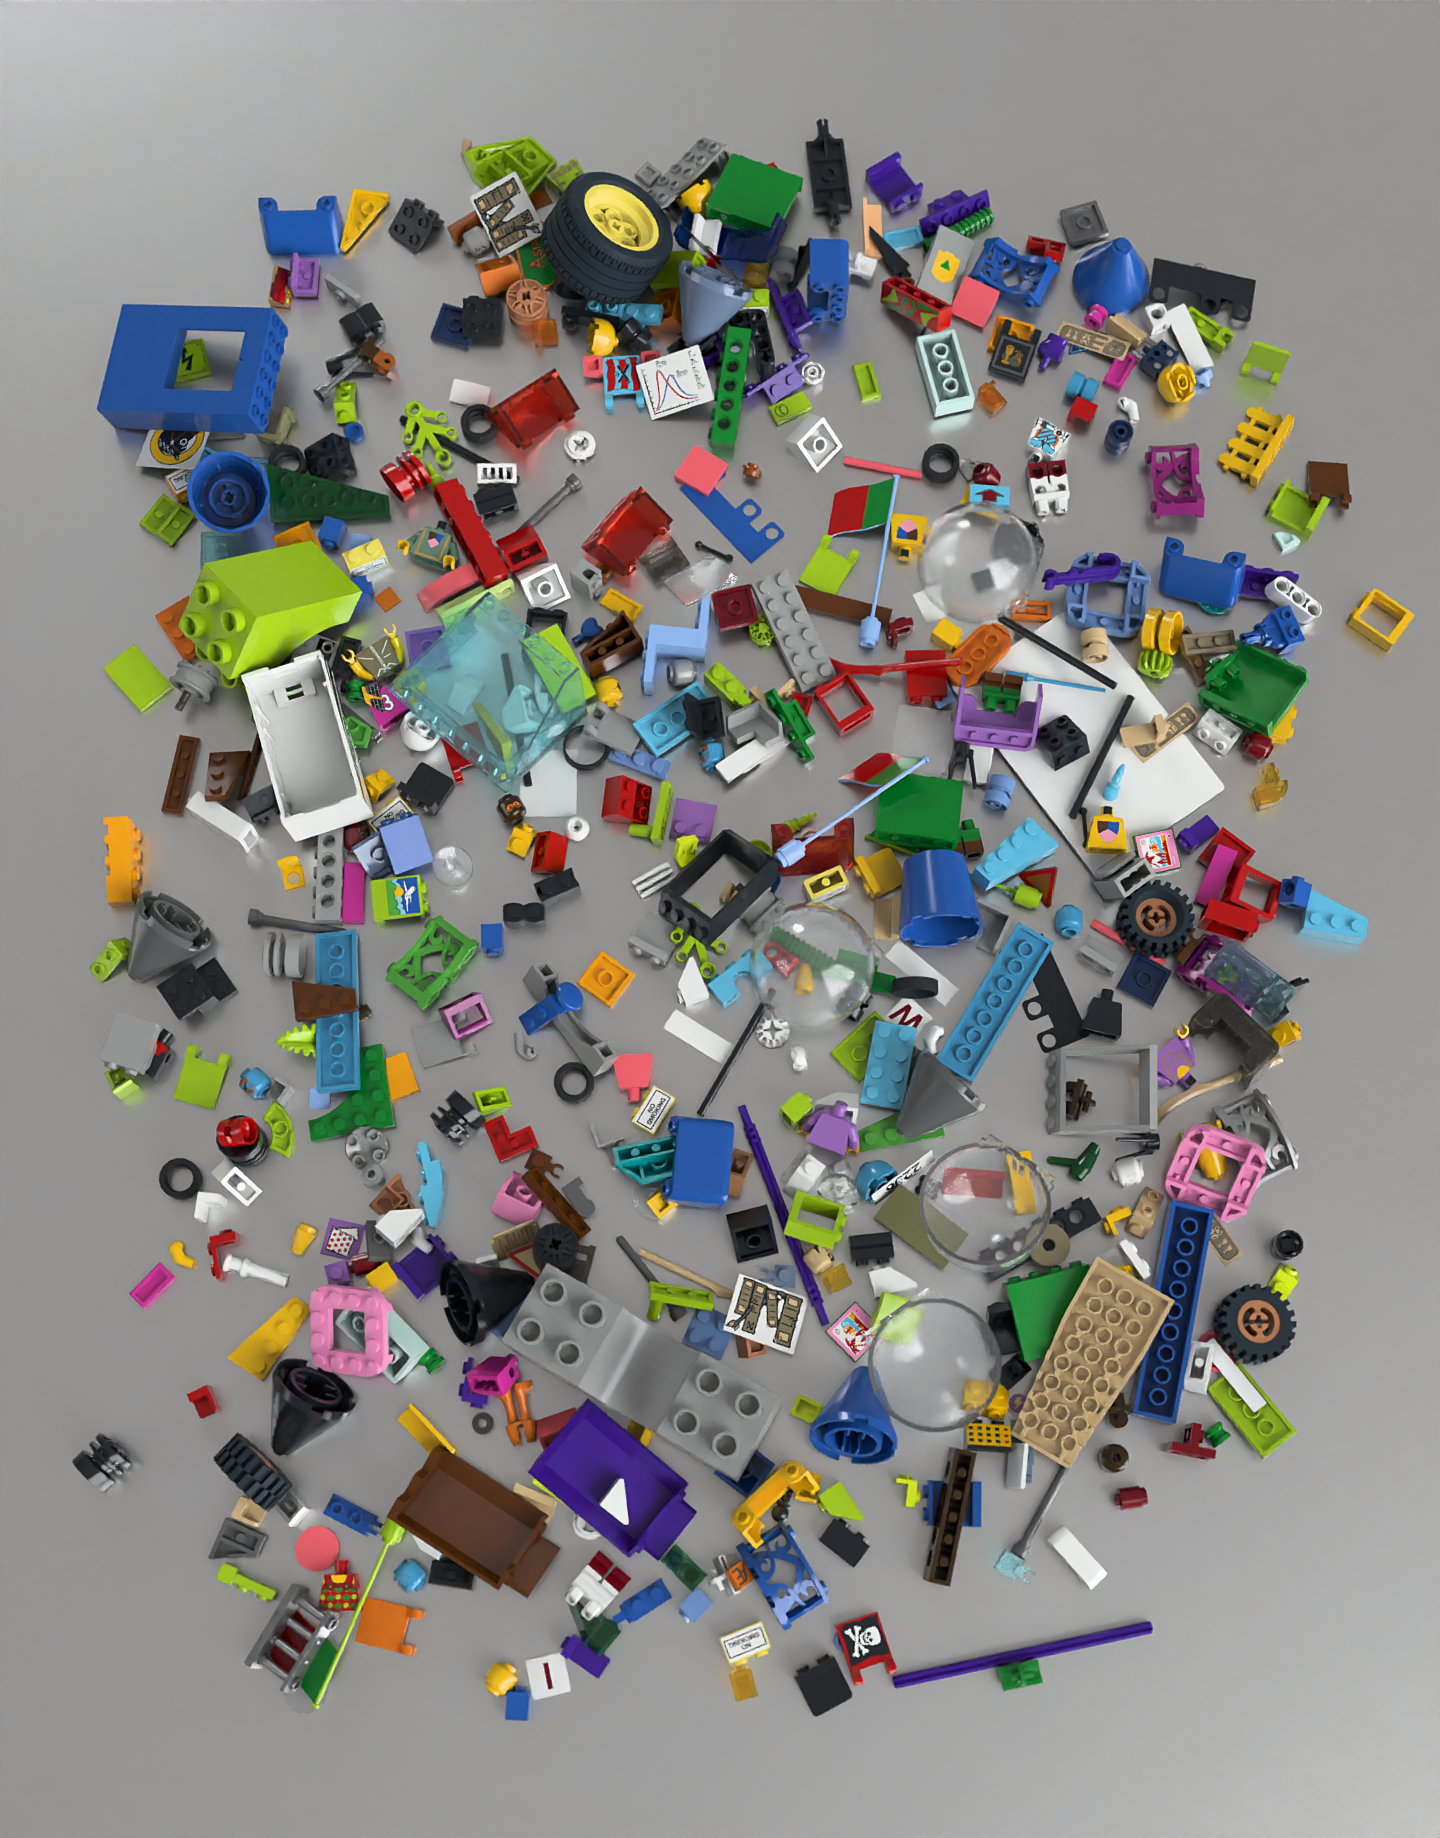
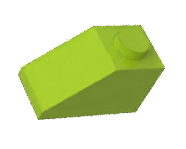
(839, 1503)

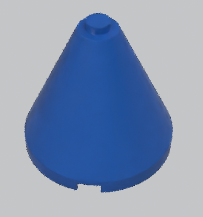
(1111, 277)
(855, 1423)

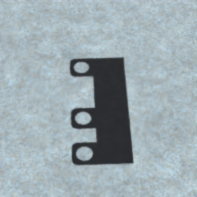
(706, 248)
(1207, 282)
(1057, 1003)

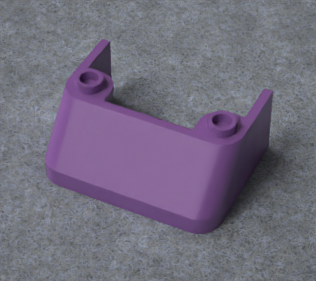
(995, 728)

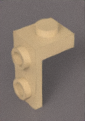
(756, 694)
(1144, 733)
(1145, 1212)

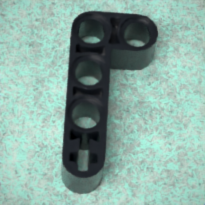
(761, 341)

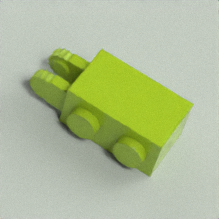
(726, 686)

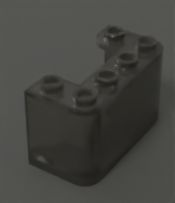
(1239, 1032)

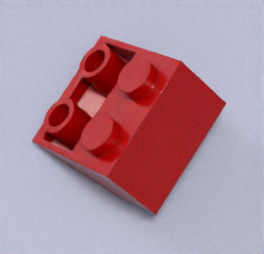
(522, 549)
(626, 800)

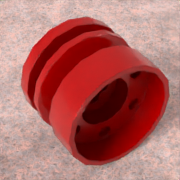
(407, 474)

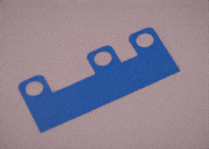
(734, 522)

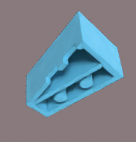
(1332, 920)

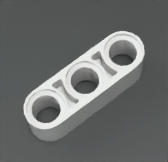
(1302, 605)
(1076, 1557)

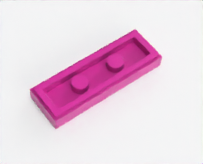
(1216, 874)
(353, 893)

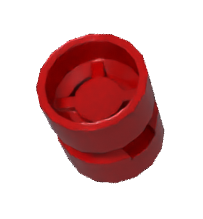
(237, 1132)

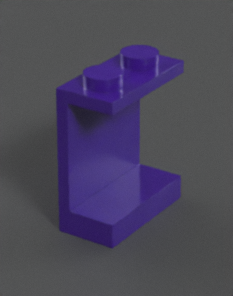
(892, 183)

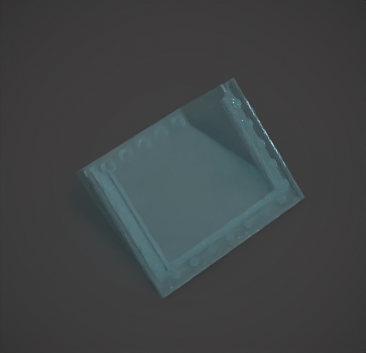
(494, 691)

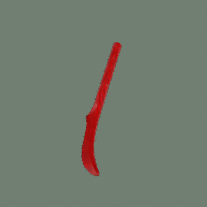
(879, 670)

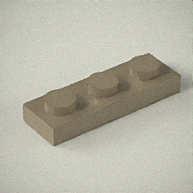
(1207, 642)

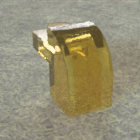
(1273, 790)

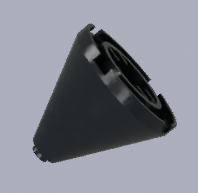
(480, 1297)
(305, 1404)

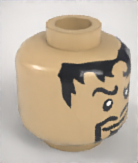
(818, 1258)

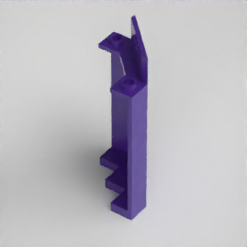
(588, 1460)

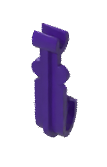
(1085, 575)

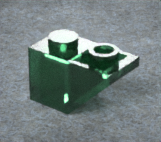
(683, 1567)

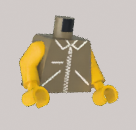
(380, 660)

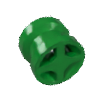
(355, 691)
(431, 1361)
(1216, 1434)

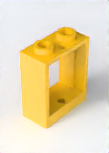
(1391, 608)

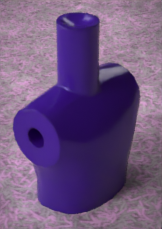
(1051, 349)

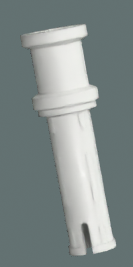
(246, 1268)

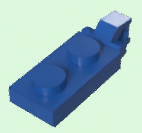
(643, 1602)

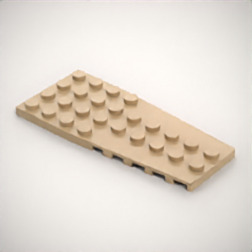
(1090, 1360)

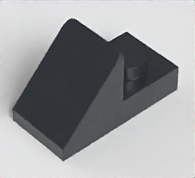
(1013, 1372)

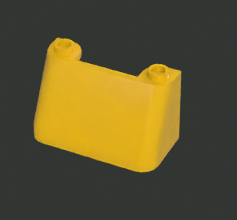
(786, 1476)

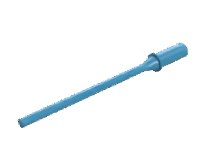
(1027, 677)

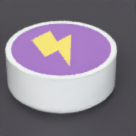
(1016, 1403)

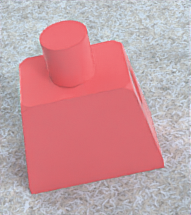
(633, 1074)

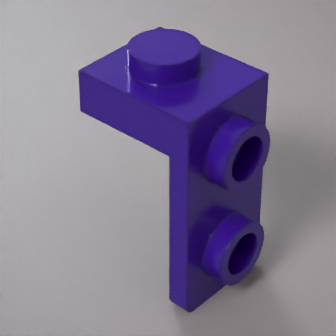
(713, 359)
(1197, 834)
(476, 1400)
(579, 1653)

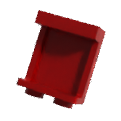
(925, 684)

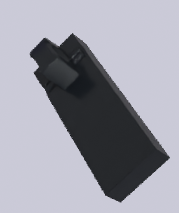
(575, 316)

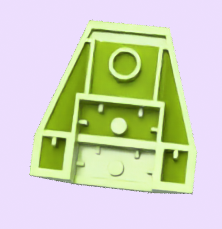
(496, 160)

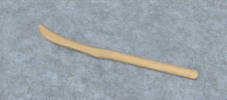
(1200, 1088)
(719, 1290)

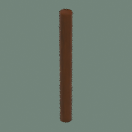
(249, 769)

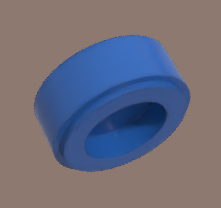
(354, 432)

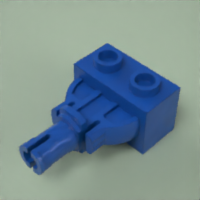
(1277, 631)

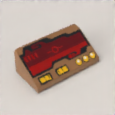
(279, 292)

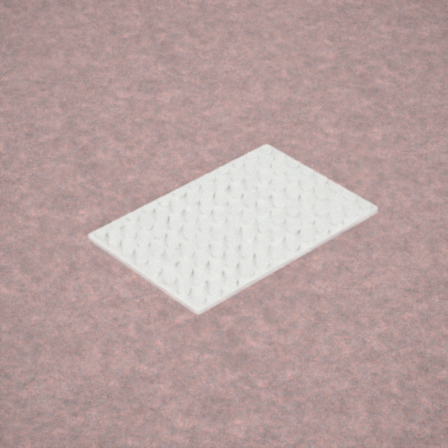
(1151, 793)

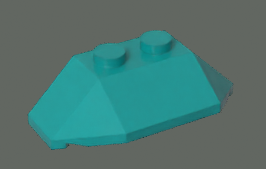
(647, 1160)

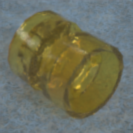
(756, 275)

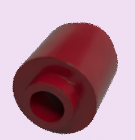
(360, 1265)
(1131, 1498)

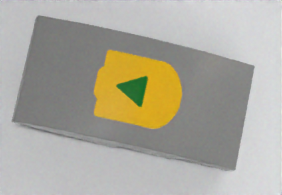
(945, 264)

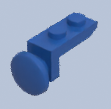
(566, 999)

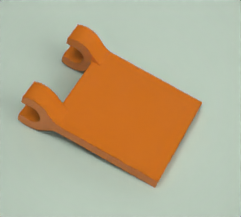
(385, 1625)

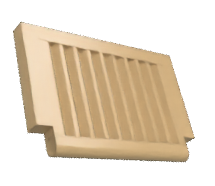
(513, 1238)

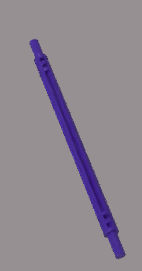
(780, 1207)

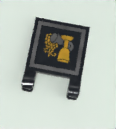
(1012, 354)

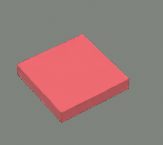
(974, 301)
(701, 470)

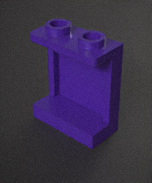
(422, 1270)

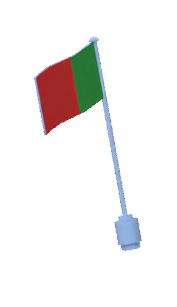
(861, 510)
(877, 771)

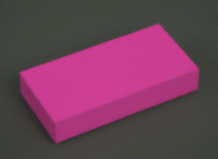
(1119, 372)
(152, 1285)

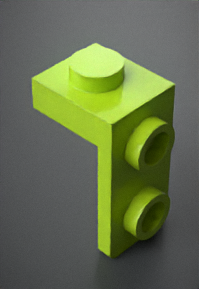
(344, 402)
(109, 958)

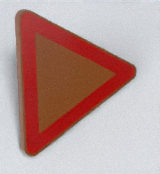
(1043, 880)

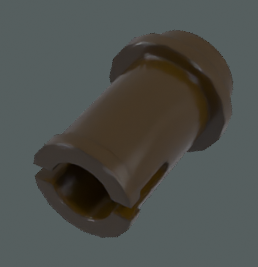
(364, 1012)

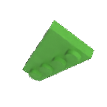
(884, 1135)

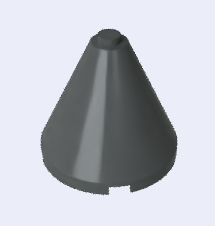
(163, 935)
(934, 1099)

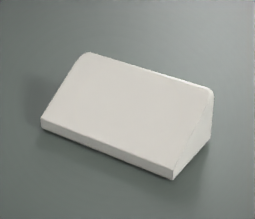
(469, 393)
(982, 763)
(1017, 1466)

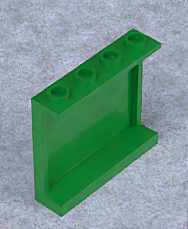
(752, 194)
(1260, 692)
(920, 813)
(1040, 1305)

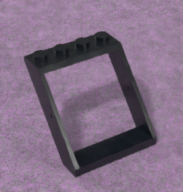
(693, 920)

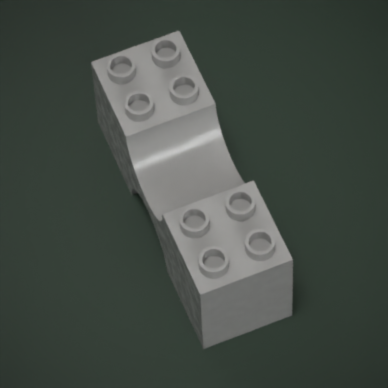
(642, 1372)

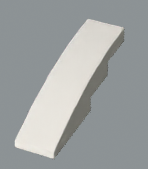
(748, 757)

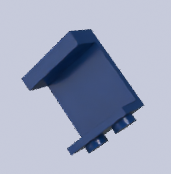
(972, 1514)

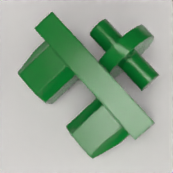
(1218, 669)
(1020, 1675)

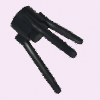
(335, 364)
(960, 752)
(1148, 1141)

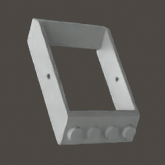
(1147, 1089)

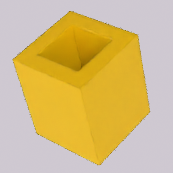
(947, 635)
(382, 1278)

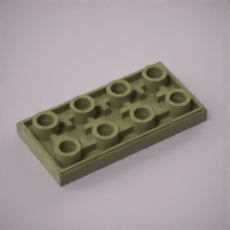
(902, 1217)

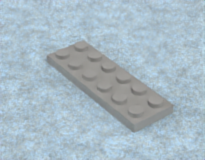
(793, 630)

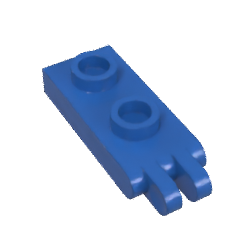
(352, 1516)

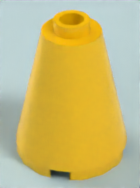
(1211, 1162)

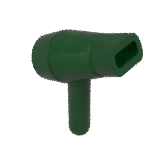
(1082, 1165)

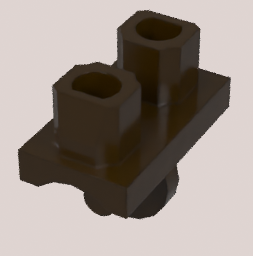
(1078, 1090)
(1117, 1416)

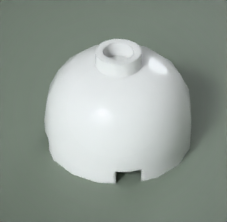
(417, 734)

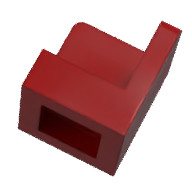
(1082, 409)
(204, 1401)

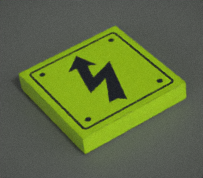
(193, 361)

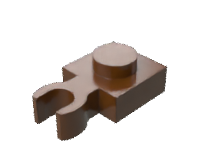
(543, 1162)

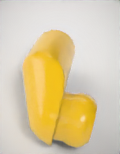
(178, 1256)

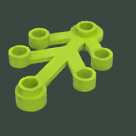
(426, 431)
(705, 964)

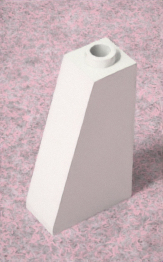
(223, 821)

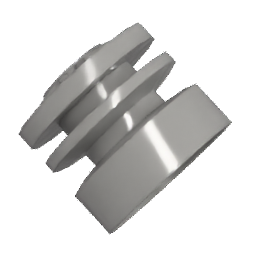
(287, 955)

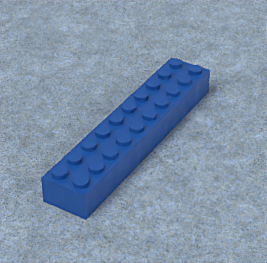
(1179, 1277)

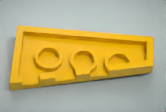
(268, 1343)

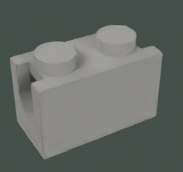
(586, 579)

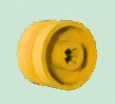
(1162, 630)

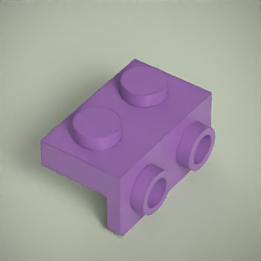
(304, 276)

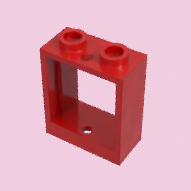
(852, 720)
(1235, 885)
(1228, 920)

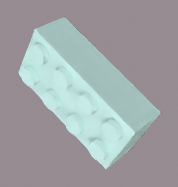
(944, 372)
(402, 1341)

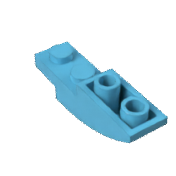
(645, 313)
(433, 1192)

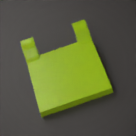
(1266, 358)
(828, 569)
(201, 1079)

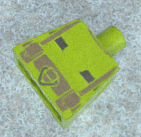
(563, 175)

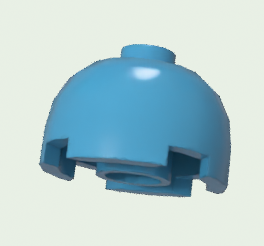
(874, 1176)

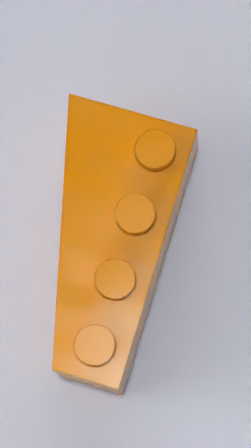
(122, 861)

